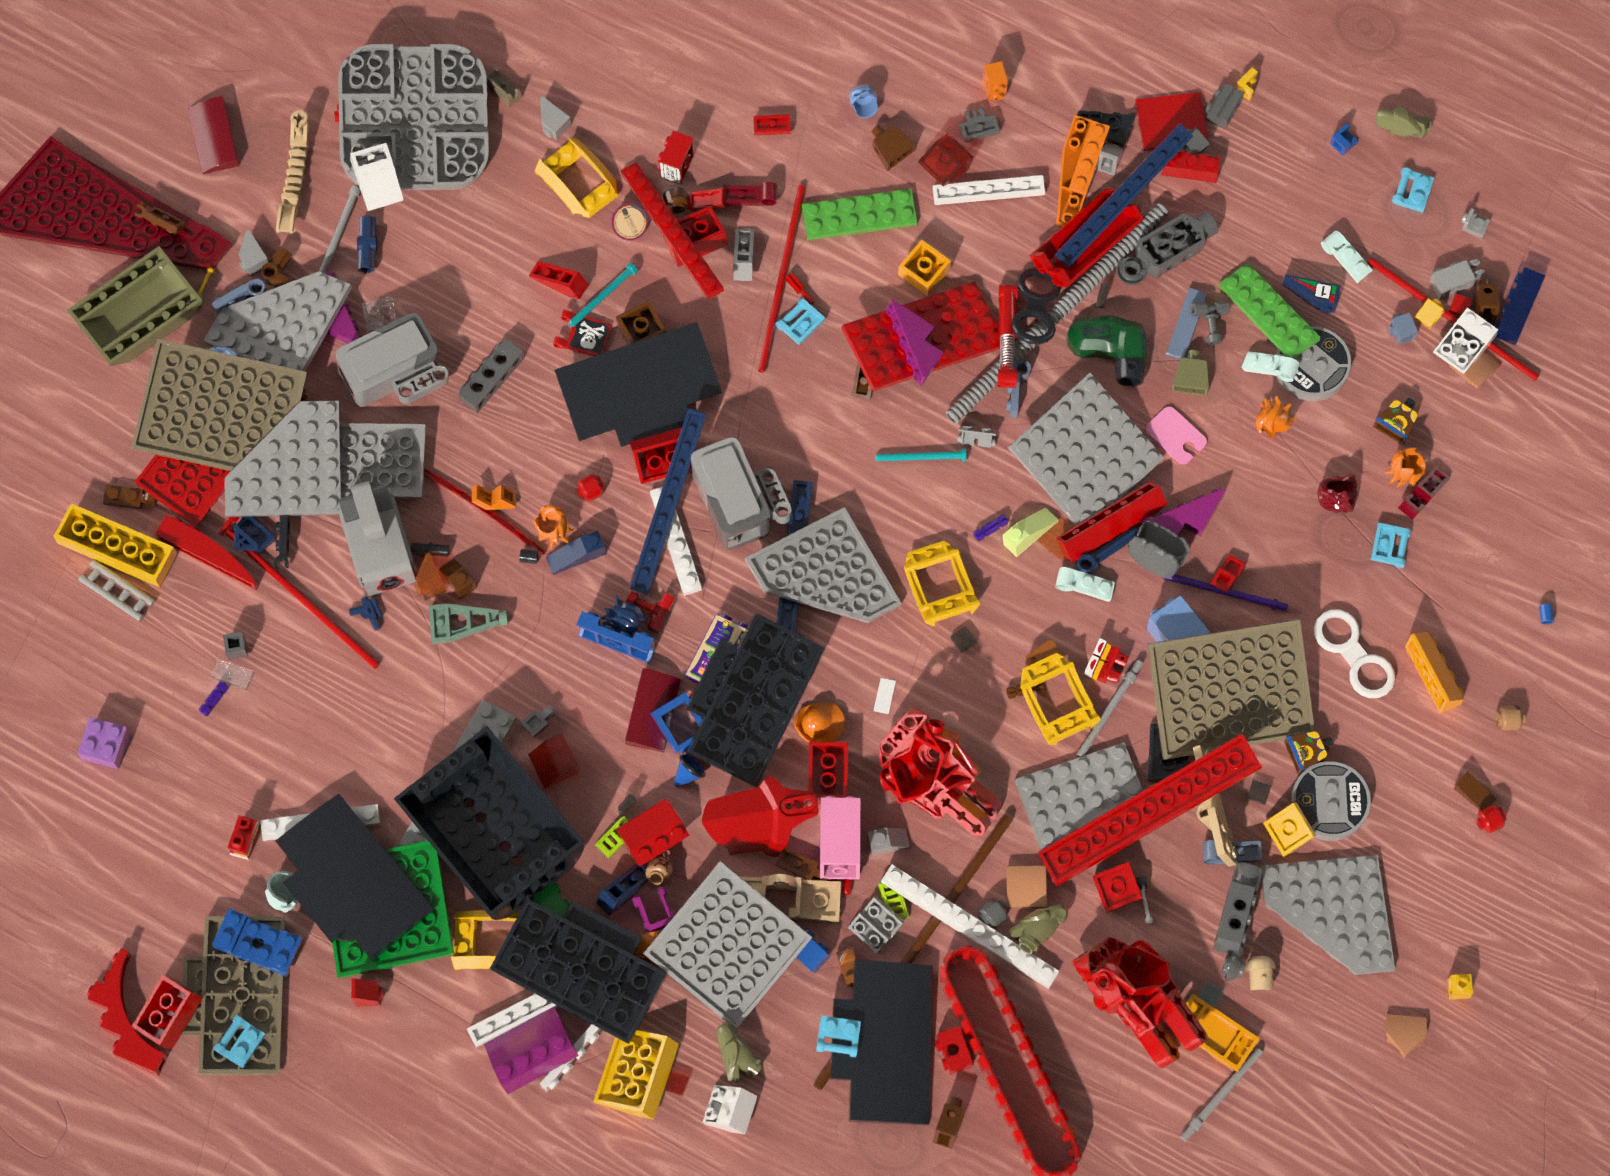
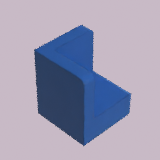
(1343, 140)

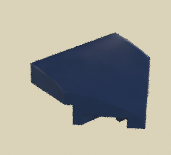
(251, 535)

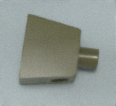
(1191, 375)

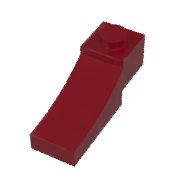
(1424, 492)

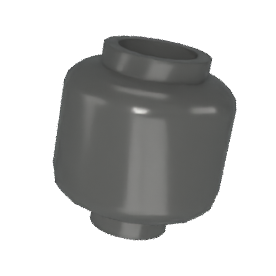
(993, 912)

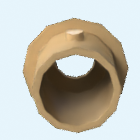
(1260, 972)

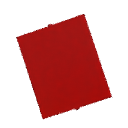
(1162, 114)

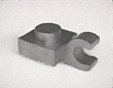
(536, 722)

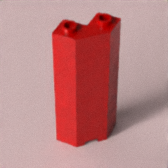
(1048, 263)

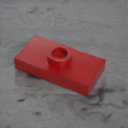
(704, 198)

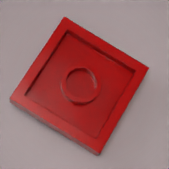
(1118, 887)

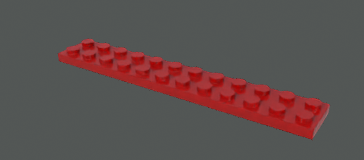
(1150, 810)

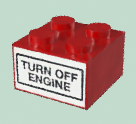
(676, 157)

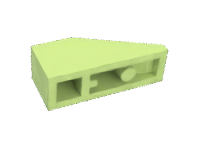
(1028, 530)

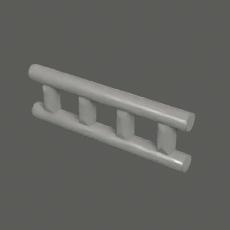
(113, 579)

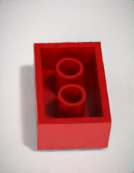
(828, 769)
(167, 1012)

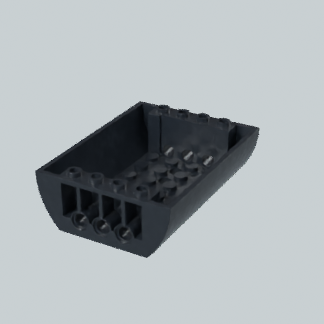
(515, 815)

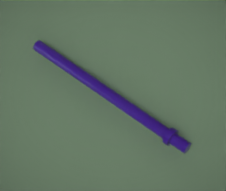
(1274, 604)

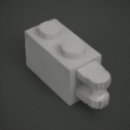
(1455, 277)

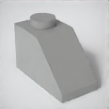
(553, 119)
(1109, 159)
(251, 255)
(887, 840)

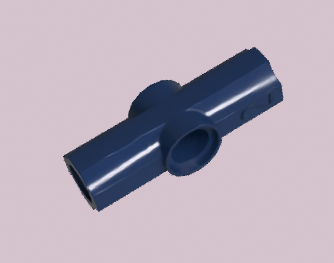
(367, 244)

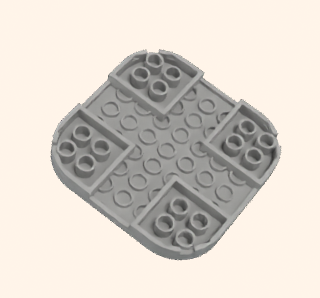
(423, 106)

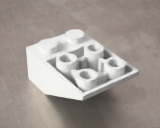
(376, 176)
(1466, 341)

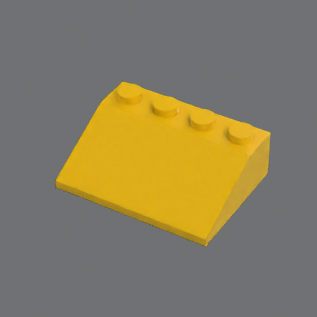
(637, 1074)

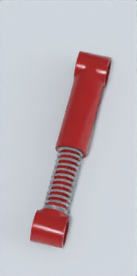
(1007, 309)

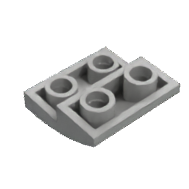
(876, 924)

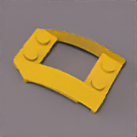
(564, 158)
(947, 606)
(1070, 723)
(465, 939)

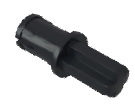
(433, 549)

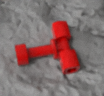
(656, 611)

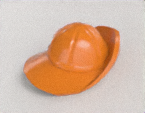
(819, 722)

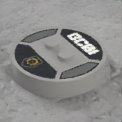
(1321, 368)
(1332, 799)

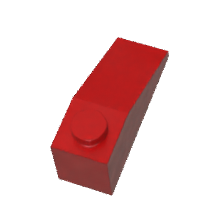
(559, 279)

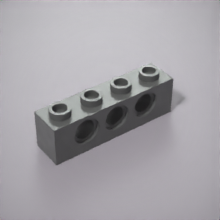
(477, 399)

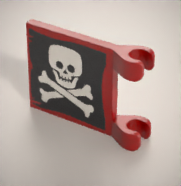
(586, 337)

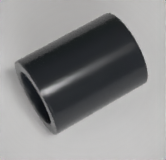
(528, 556)

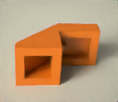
(492, 500)

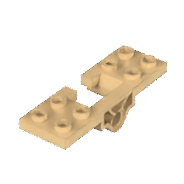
(1216, 821)
(814, 898)

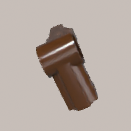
(277, 264)

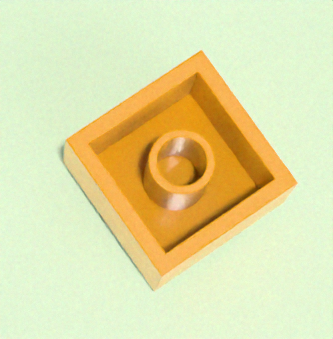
(924, 267)

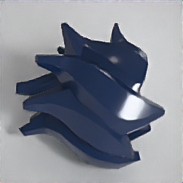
(623, 617)

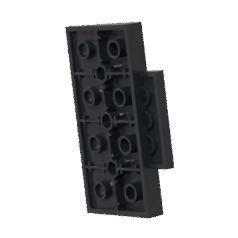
(639, 386)
(750, 697)
(350, 879)
(581, 966)
(894, 1043)

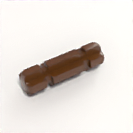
(1013, 692)

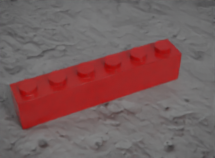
(1111, 521)

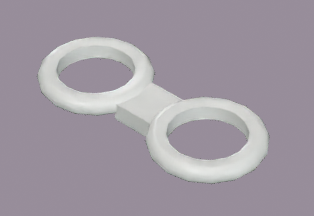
(1354, 653)

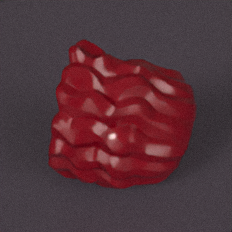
(1338, 493)

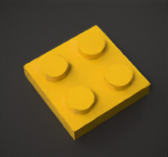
(1289, 829)

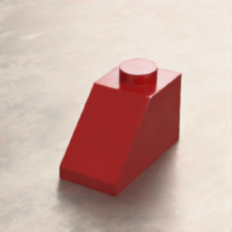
(366, 992)

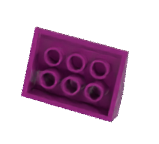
(530, 1050)

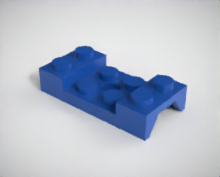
(638, 647)
(238, 934)

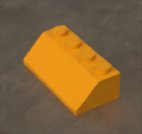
(1434, 672)

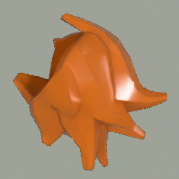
(1274, 417)
(1407, 467)
(552, 524)

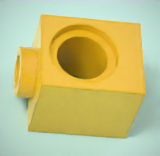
(1430, 313)
(1460, 986)

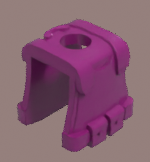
(658, 925)

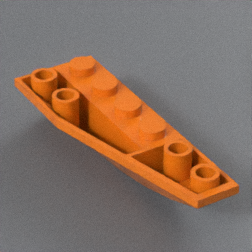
(1079, 165)

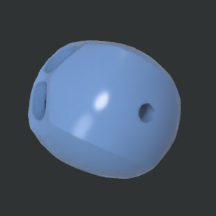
(864, 100)

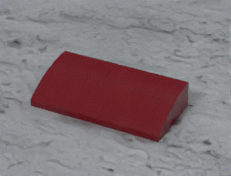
(213, 135)
(653, 692)

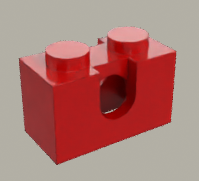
(953, 1038)

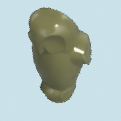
(1402, 122)
(1038, 927)
(736, 1053)

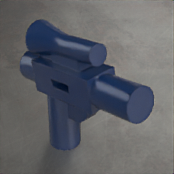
(368, 610)

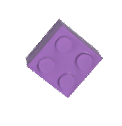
(104, 743)

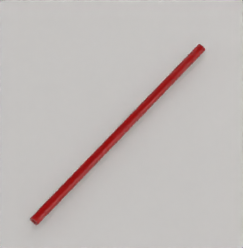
(781, 279)
(1449, 316)
(308, 604)

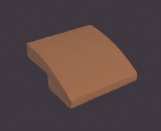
(1480, 370)
(1026, 886)

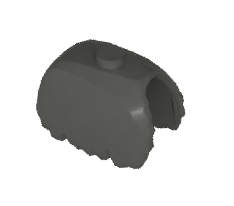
(1158, 549)

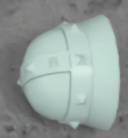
(278, 894)

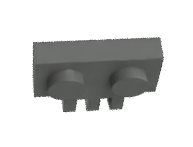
(978, 126)

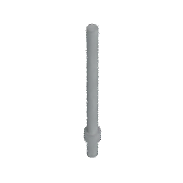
(354, 193)
(1129, 678)
(1197, 1122)

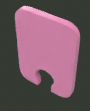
(1172, 431)

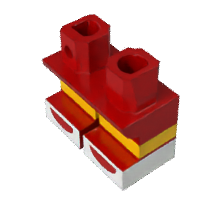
(1102, 663)
(242, 837)

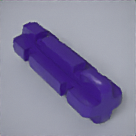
(990, 527)
(213, 698)

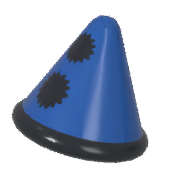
(688, 771)

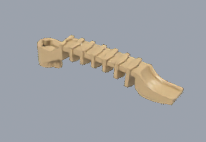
(294, 183)

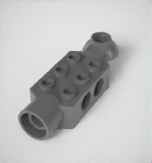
(1167, 247)
(1230, 940)

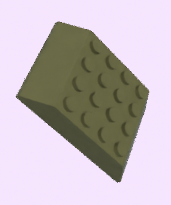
(136, 308)

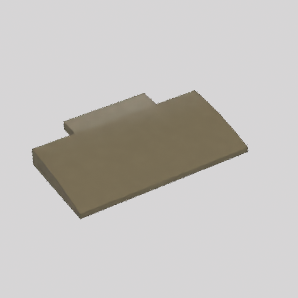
(231, 989)

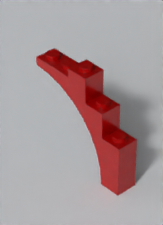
(110, 996)

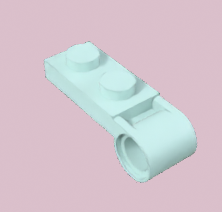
(1346, 255)
(1270, 364)
(1084, 583)

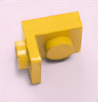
(1247, 82)

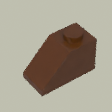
(861, 386)
(458, 578)

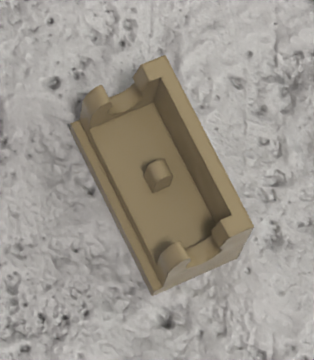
(503, 87)

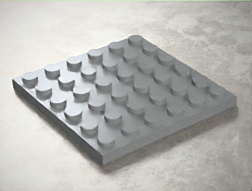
(1085, 451)
(727, 945)

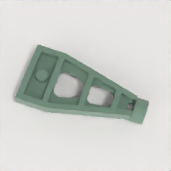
(440, 621)

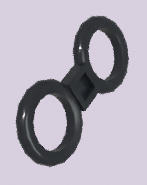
(1035, 308)

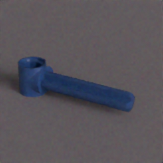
(1105, 552)

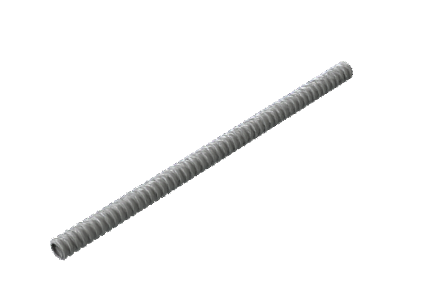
(1061, 309)

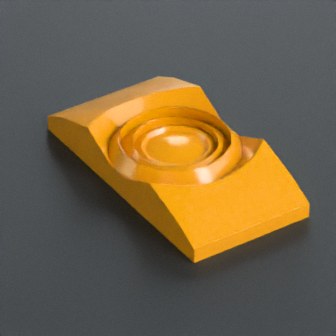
(1226, 1039)

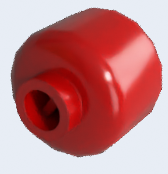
(590, 487)
(1491, 818)

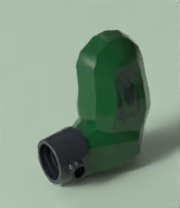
(1112, 339)

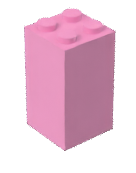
(840, 838)

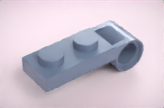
(238, 294)
(1012, 405)
(1246, 852)

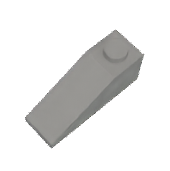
(743, 255)

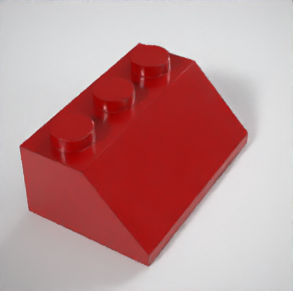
(704, 232)
(654, 455)
(652, 832)

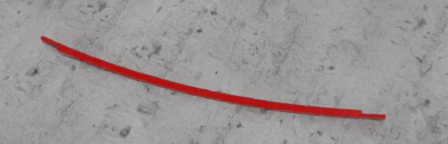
(490, 513)

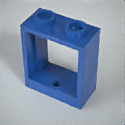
(683, 698)

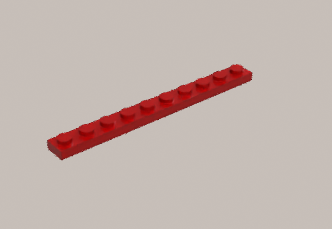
(672, 231)

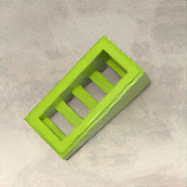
(611, 832)
(884, 895)

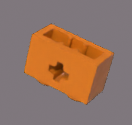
(995, 81)

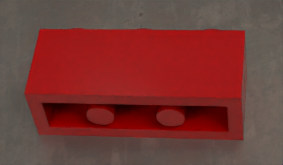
(1193, 167)

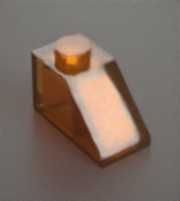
(428, 579)

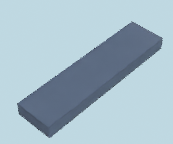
(1185, 325)

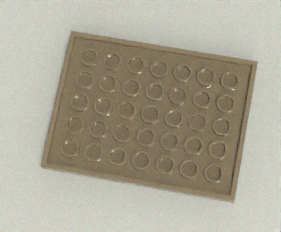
(211, 404)
(1231, 685)

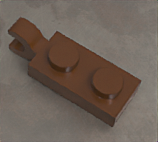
(159, 217)
(127, 497)
(799, 865)

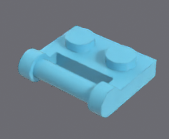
(1419, 191)
(804, 325)
(1384, 544)
(838, 1029)
(245, 1044)

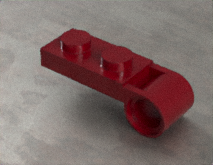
(751, 195)

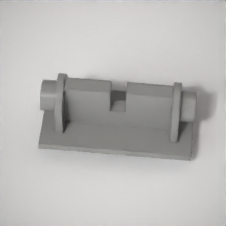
(984, 437)

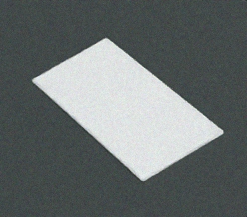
(884, 695)

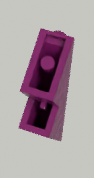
(342, 326)
(913, 335)
(1190, 516)

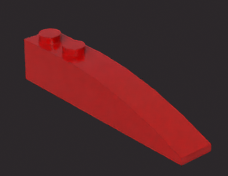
(202, 548)

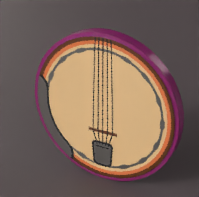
(629, 221)

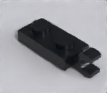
(282, 544)

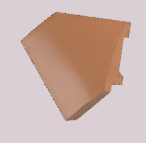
(1406, 1032)

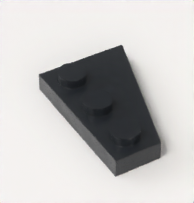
(1119, 124)

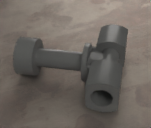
(1210, 313)

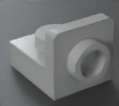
(1474, 224)

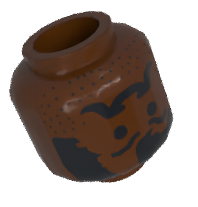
(676, 199)

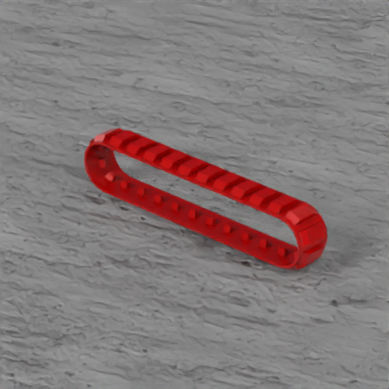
(1025, 1045)

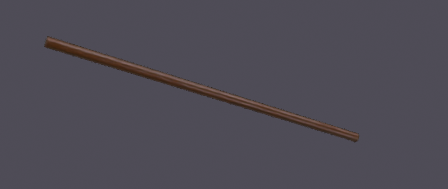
(934, 922)

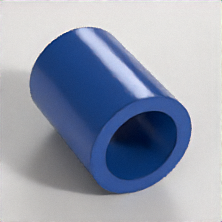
(1546, 613)

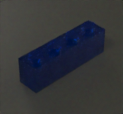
(1520, 305)

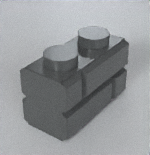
(1225, 105)

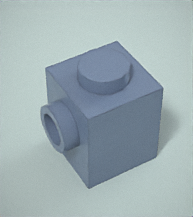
(1403, 328)

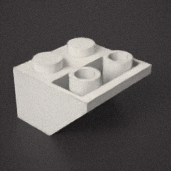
(730, 1109)

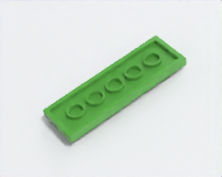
(859, 214)
(1269, 311)

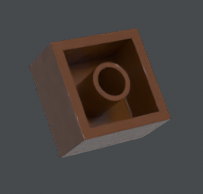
(639, 323)

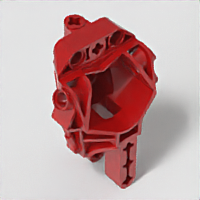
(938, 787)
(1140, 990)

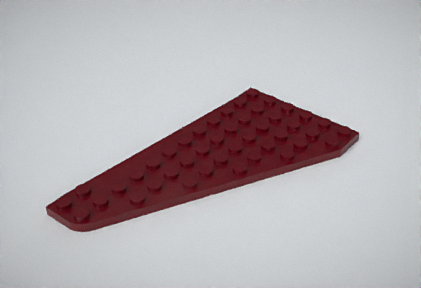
(82, 206)

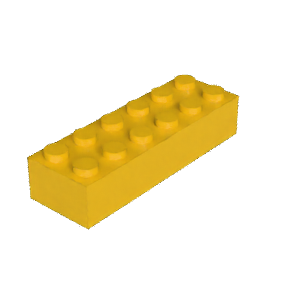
(115, 545)

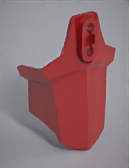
(758, 817)

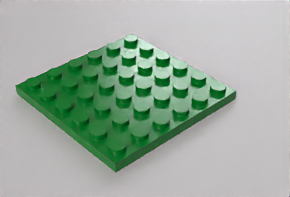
(427, 940)

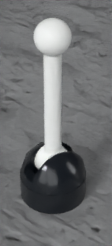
(1143, 884)

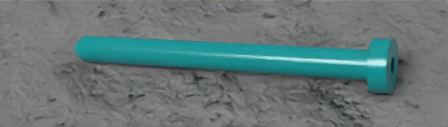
(630, 270)
(922, 456)

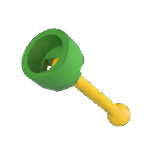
(210, 270)

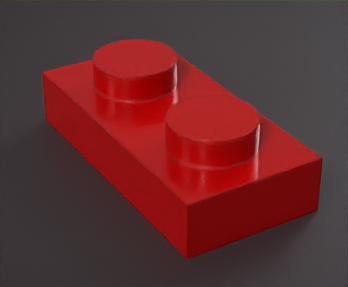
(772, 124)

